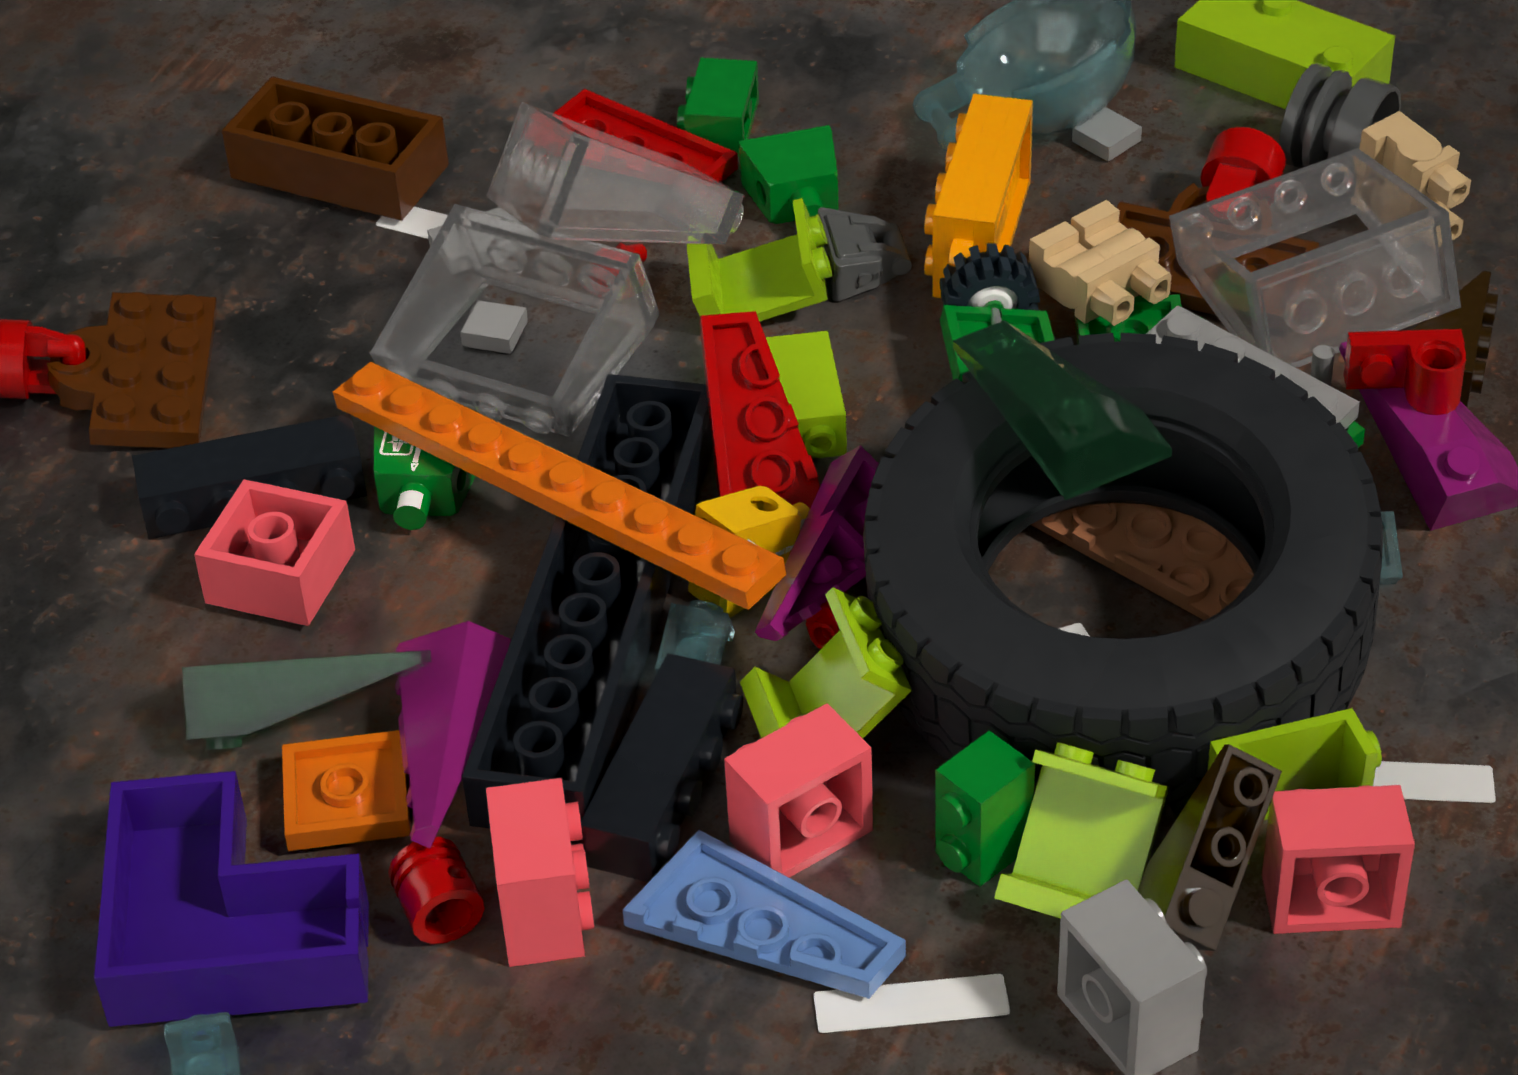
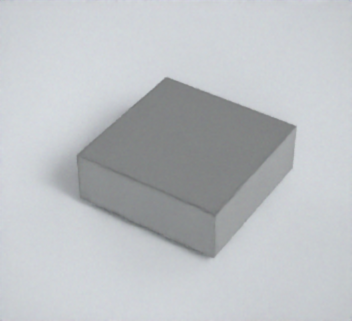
(1107, 134)
(494, 326)

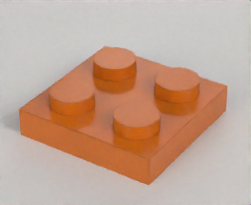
(344, 791)

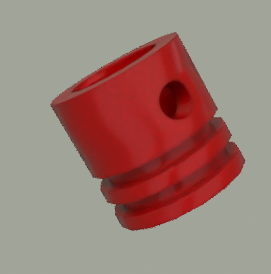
(436, 891)

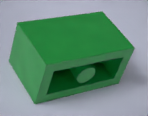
(721, 101)
(982, 807)

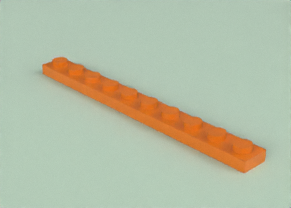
(563, 485)

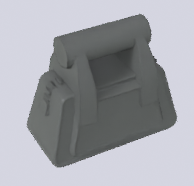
(861, 252)

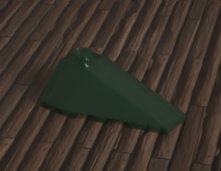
(1061, 414)
(256, 696)

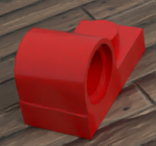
(1420, 361)

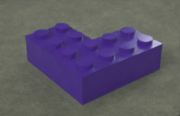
(205, 932)

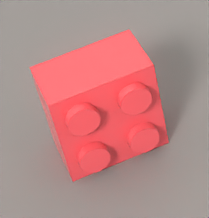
(275, 552)
(800, 792)
(1337, 859)
(539, 871)

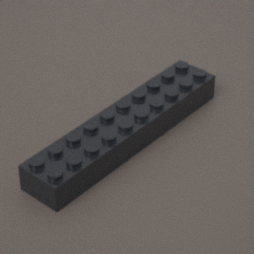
(591, 607)

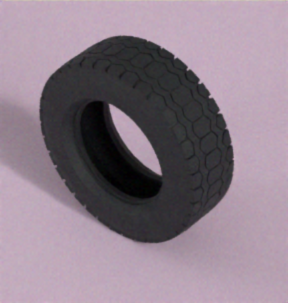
(1243, 459)

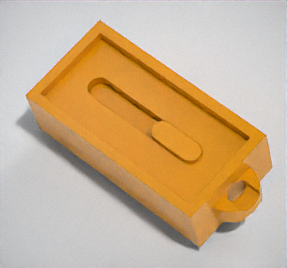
(982, 184)

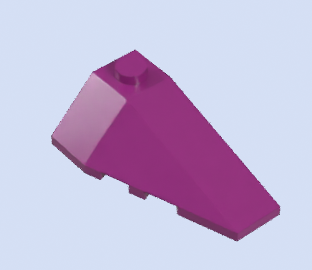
(1446, 459)

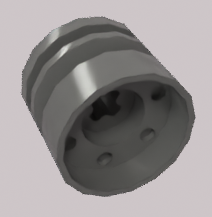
(1329, 114)

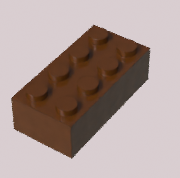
(336, 147)

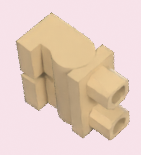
(1419, 161)
(1098, 265)

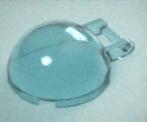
(1047, 51)

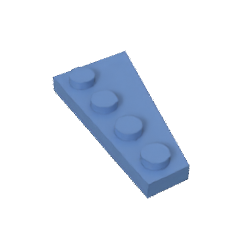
(761, 917)

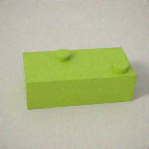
(1271, 43)

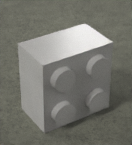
(1131, 980)

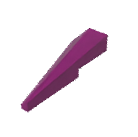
(827, 547)
(443, 715)

